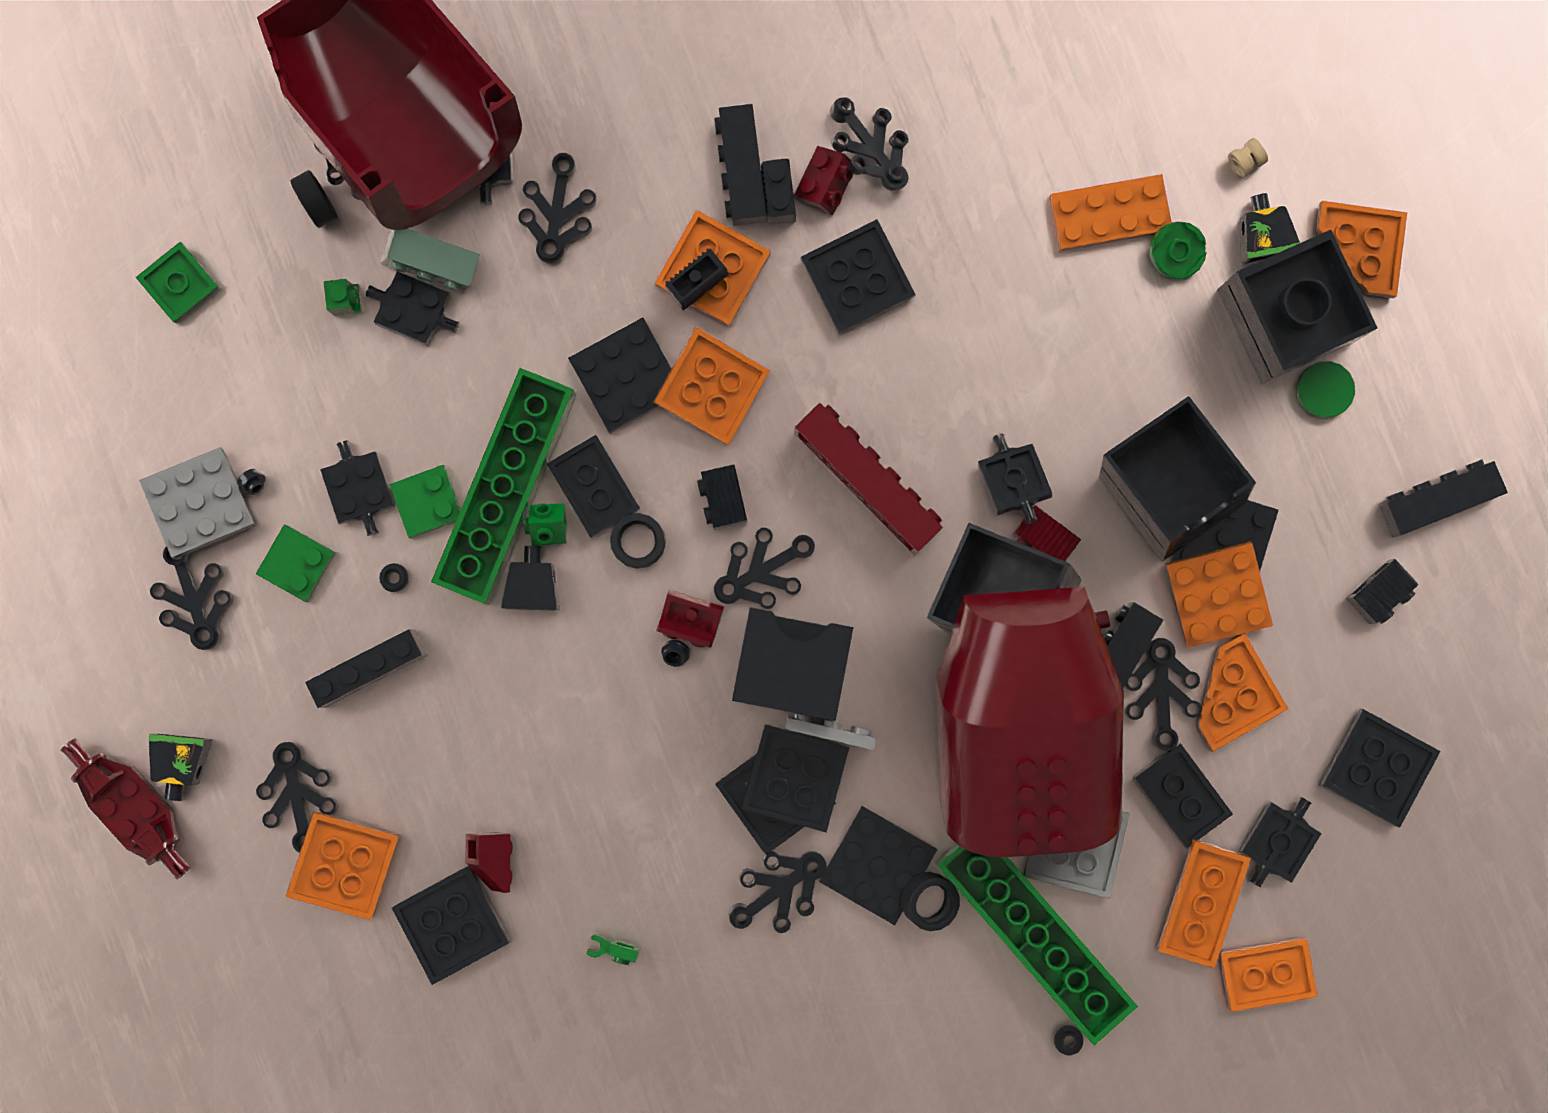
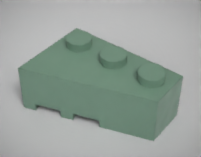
(430, 259)

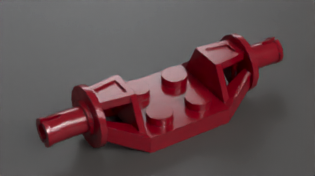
(128, 807)

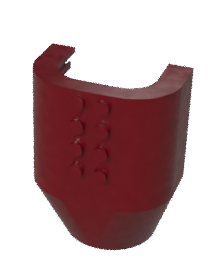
(392, 100)
(1029, 726)

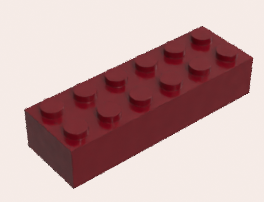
(867, 479)

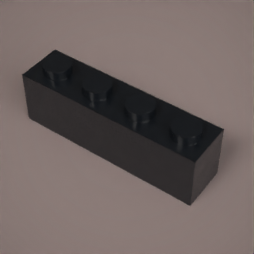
(742, 164)
(1442, 499)
(1131, 637)
(366, 668)

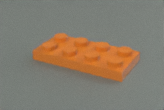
(1110, 212)
(1203, 903)

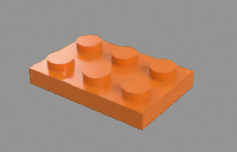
(1268, 974)

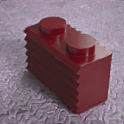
(1046, 536)

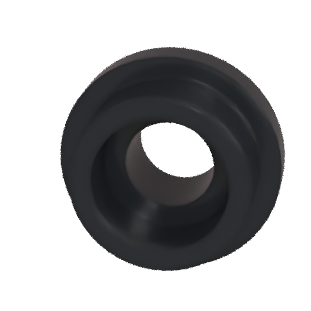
(251, 482)
(385, 577)
(675, 653)
(1062, 1033)

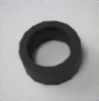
(313, 198)
(622, 525)
(945, 914)

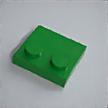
(177, 282)
(426, 501)
(295, 563)

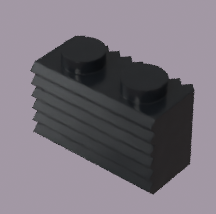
(778, 191)
(696, 279)
(723, 497)
(1383, 592)

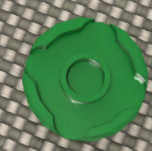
(1178, 250)
(1325, 389)

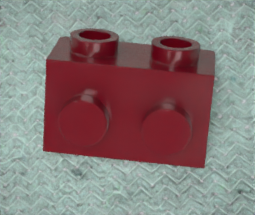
(825, 180)
(690, 619)

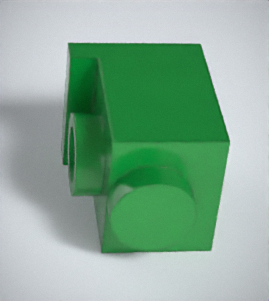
(342, 297)

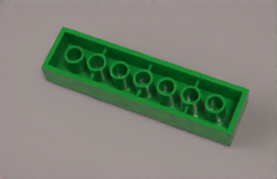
(504, 486)
(1039, 940)

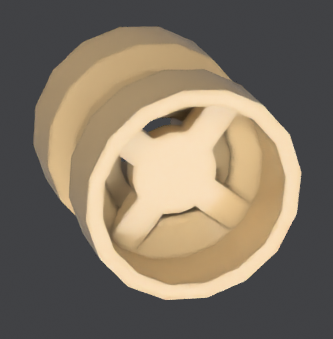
(1248, 157)

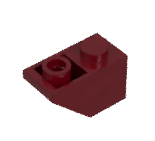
(490, 859)

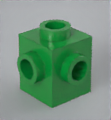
(546, 524)

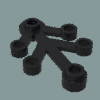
(871, 146)
(556, 213)
(760, 571)
(193, 602)
(1163, 688)
(294, 790)
(780, 888)

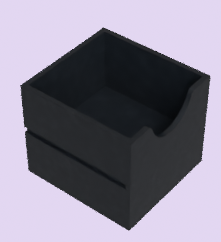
(1296, 307)
(1176, 478)
(995, 565)
(792, 664)

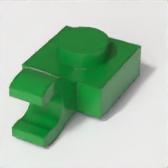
(621, 952)

